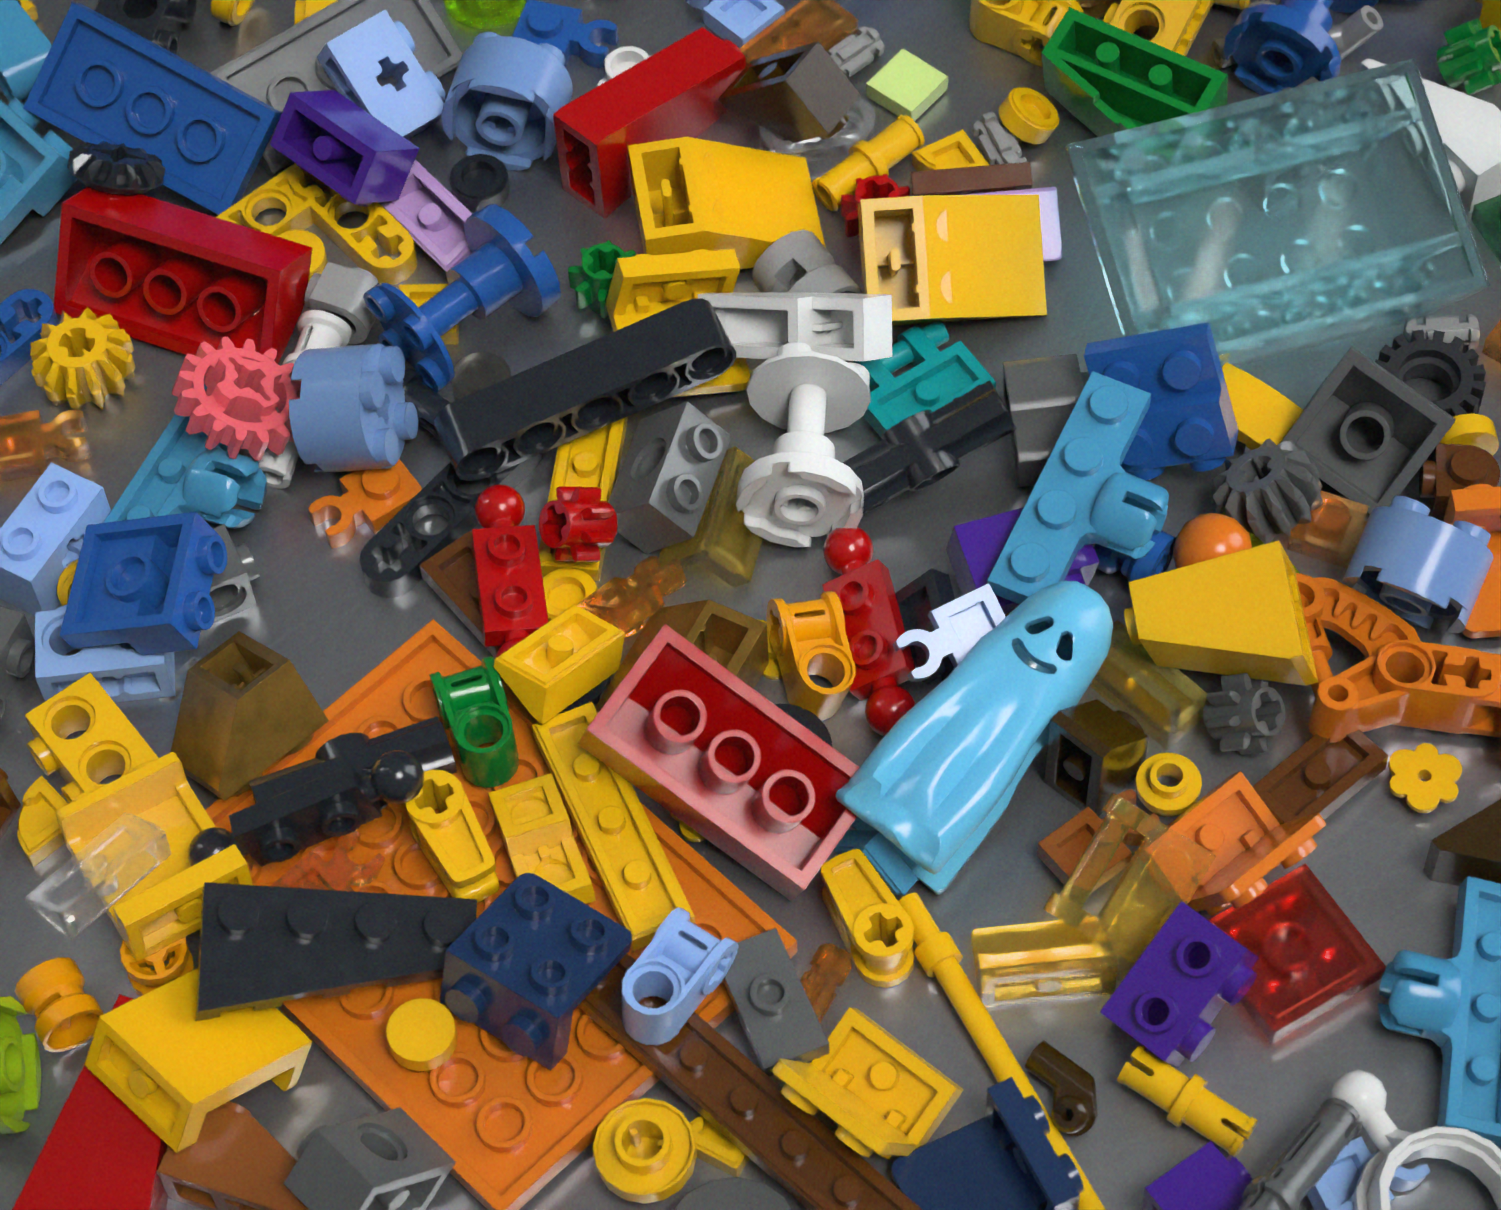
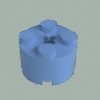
(507, 99)
(351, 408)
(1421, 564)

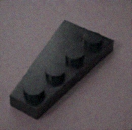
(310, 942)

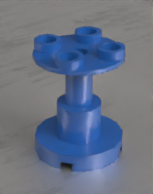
(1286, 43)
(494, 273)

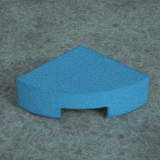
(882, 856)

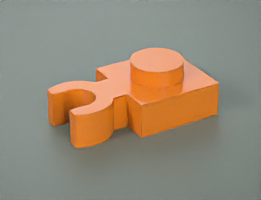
(367, 498)

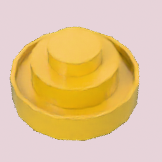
(645, 1150)

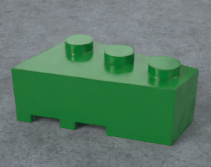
(1123, 80)

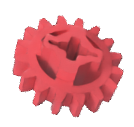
(238, 398)

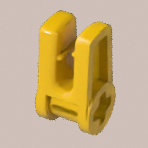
(453, 837)
(868, 919)

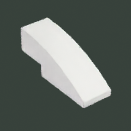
(830, 323)

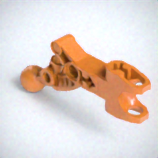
(1401, 676)

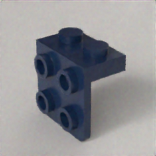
(531, 966)
(993, 1162)

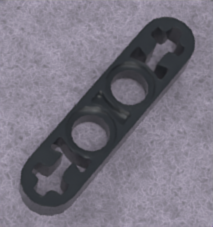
(437, 497)

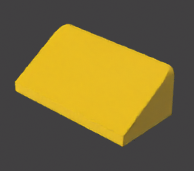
(561, 661)

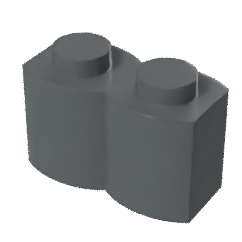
(1040, 401)

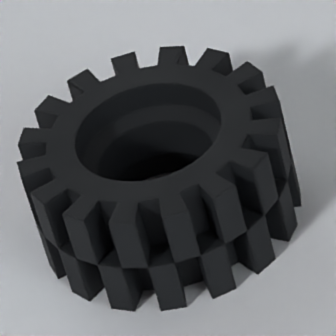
(1440, 363)

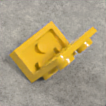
(657, 282)
(872, 1088)

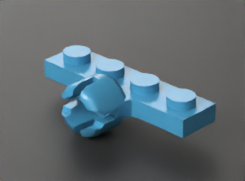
(190, 478)
(1084, 495)
(1458, 1009)

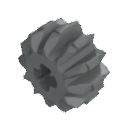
(1269, 489)

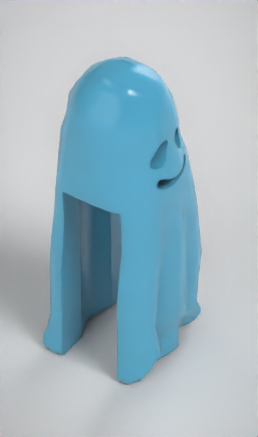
(965, 746)

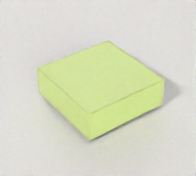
(907, 85)

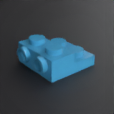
(31, 167)

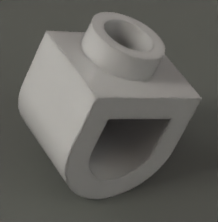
(341, 293)

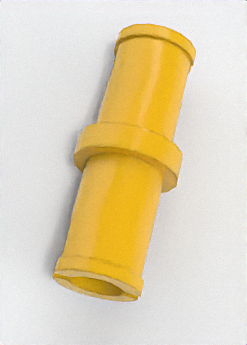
(868, 160)
(1187, 1100)

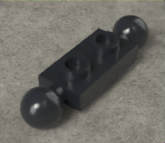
(314, 811)

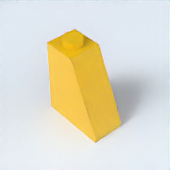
(1226, 617)

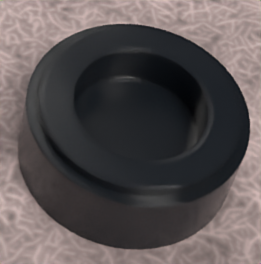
(480, 181)

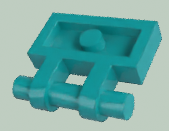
(928, 385)

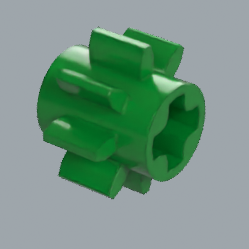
(1471, 56)
(595, 275)

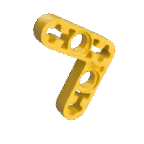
(310, 206)

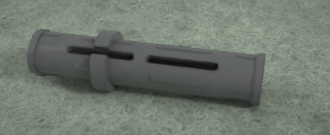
(1304, 1159)

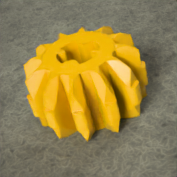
(82, 360)

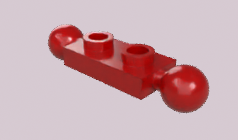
(507, 569)
(871, 626)

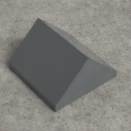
(1368, 430)

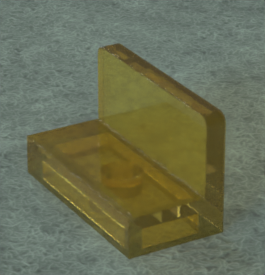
(721, 538)
(1155, 696)
(1041, 964)

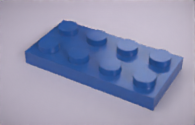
(130, 91)

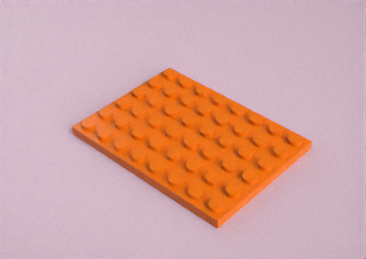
(486, 1106)

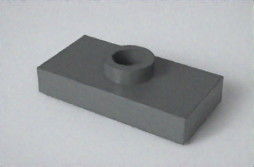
(773, 1003)

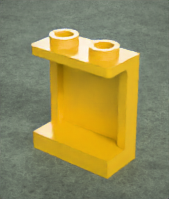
(169, 898)
(184, 1068)

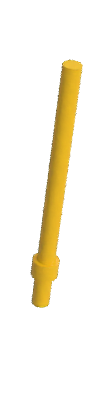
(941, 960)

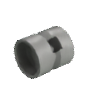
(800, 266)

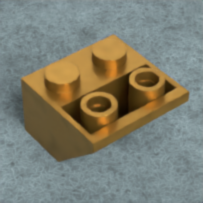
(718, 631)
(242, 715)

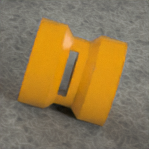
(60, 1005)

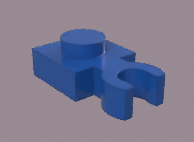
(565, 29)

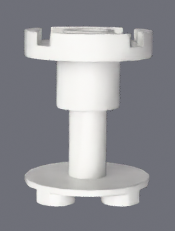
(801, 485)

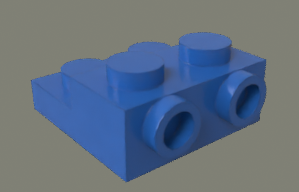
(1189, 402)
(145, 584)

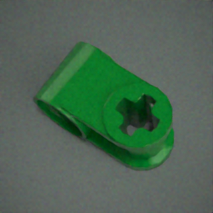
(476, 714)

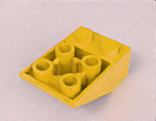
(718, 197)
(954, 256)

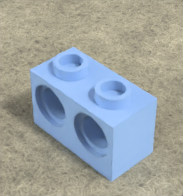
(119, 670)

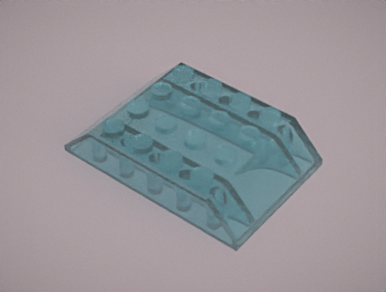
(1282, 216)

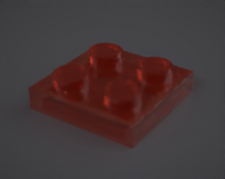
(1305, 953)

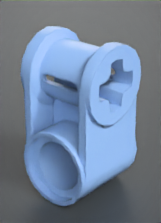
(679, 966)

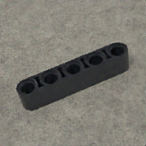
(584, 389)

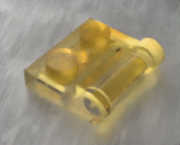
(1152, 886)

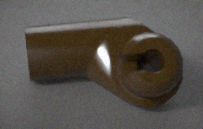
(1072, 1089)

